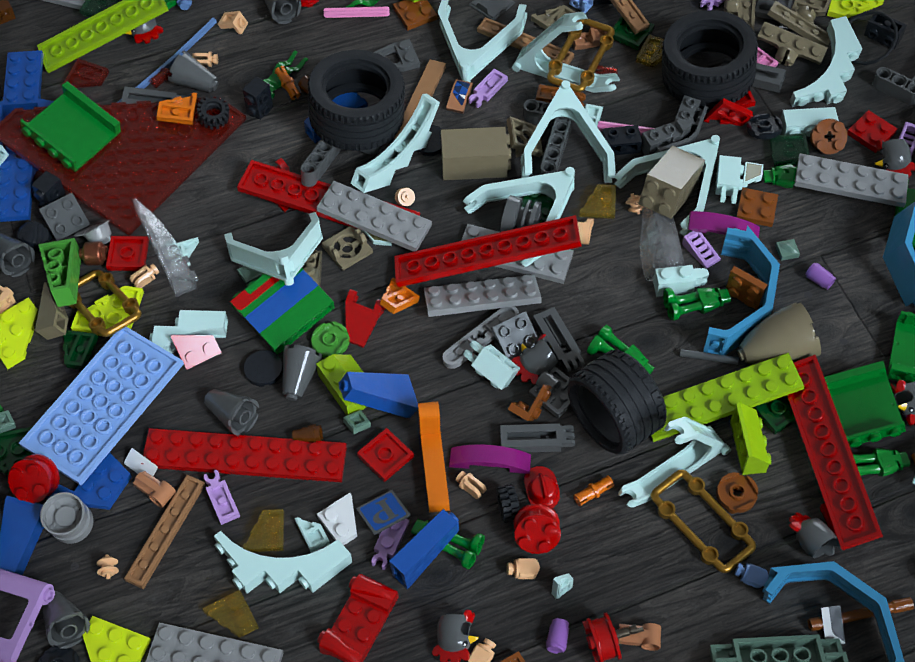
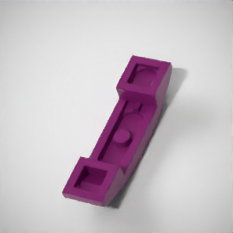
(718, 223)
(490, 456)

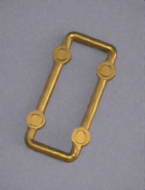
(587, 76)
(97, 324)
(709, 554)

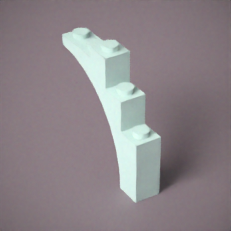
(830, 85)
(413, 137)
(191, 323)
(279, 573)

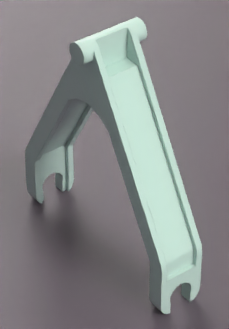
(473, 61)
(535, 61)
(568, 105)
(704, 149)
(555, 185)
(282, 263)
(702, 448)

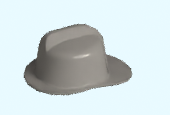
(96, 232)

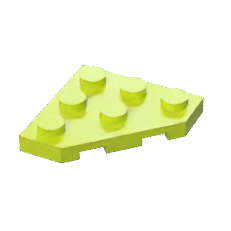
(850, 8)
(109, 309)
(16, 332)
(114, 643)

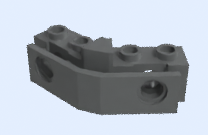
(669, 135)

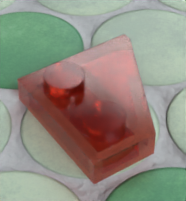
(86, 74)

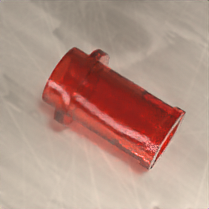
(606, 70)
(161, 77)

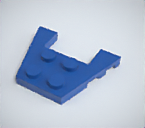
(102, 485)

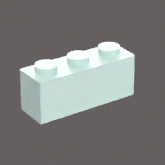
(803, 120)

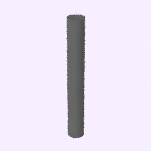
(709, 356)

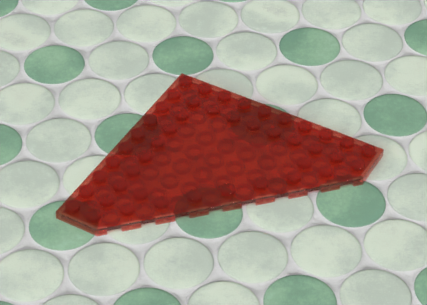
(139, 163)

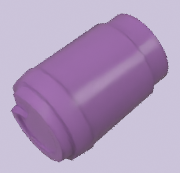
(820, 276)
(557, 636)

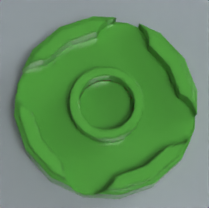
(330, 339)

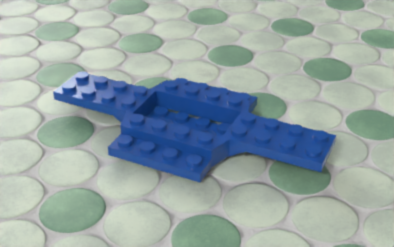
(23, 91)

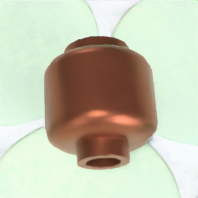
(93, 253)

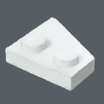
(340, 519)

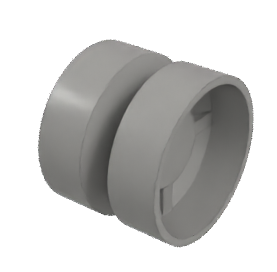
(66, 518)

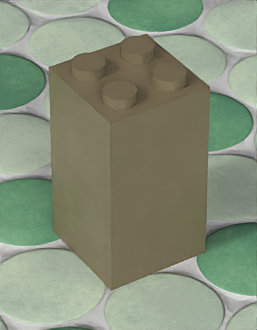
(475, 153)
(671, 182)

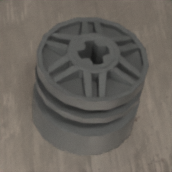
(518, 216)

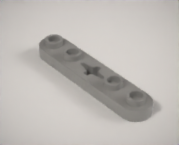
(454, 357)

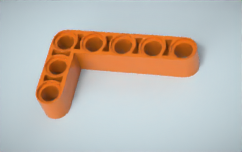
(433, 457)

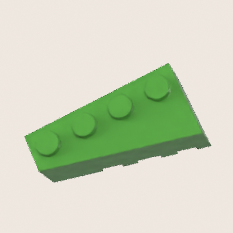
(62, 269)

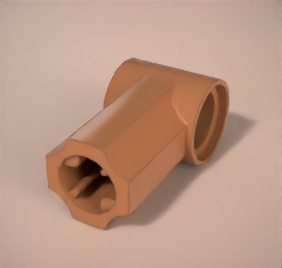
(158, 491)
(648, 639)

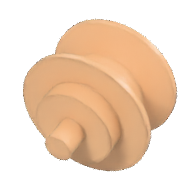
(404, 196)
(633, 202)
(107, 566)

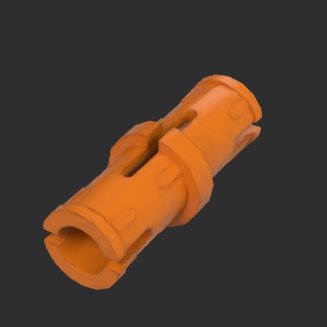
(287, 82)
(593, 490)

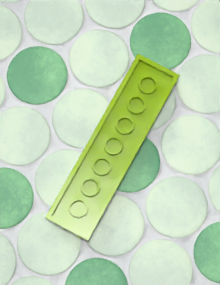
(98, 31)
(719, 396)

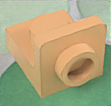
(233, 20)
(6, 298)

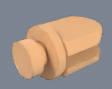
(211, 58)
(144, 276)
(470, 484)
(523, 568)
(482, 652)

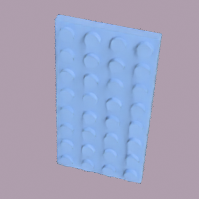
(101, 404)

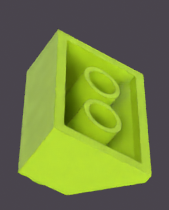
(331, 371)
(749, 440)

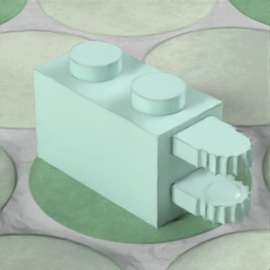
(728, 177)
(679, 278)
(492, 364)

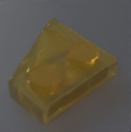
(651, 51)
(600, 203)
(267, 533)
(233, 614)

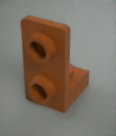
(522, 409)

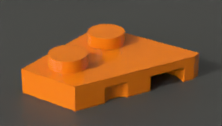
(178, 109)
(398, 298)

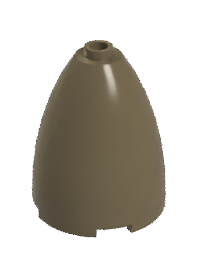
(781, 333)

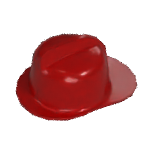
(542, 486)

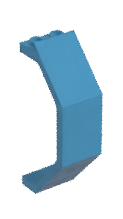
(748, 247)
(900, 254)
(849, 584)

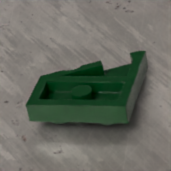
(78, 348)

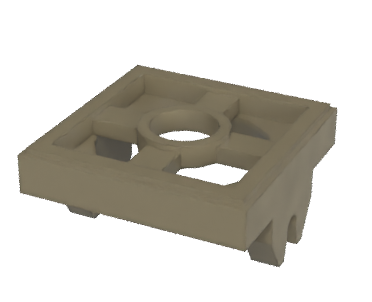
(518, 128)
(345, 263)

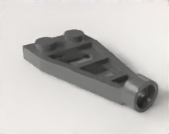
(405, 53)

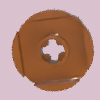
(821, 143)
(733, 503)

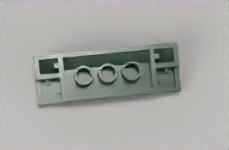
(780, 649)

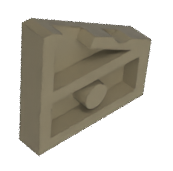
(550, 16)

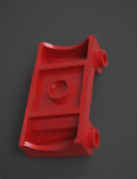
(359, 620)

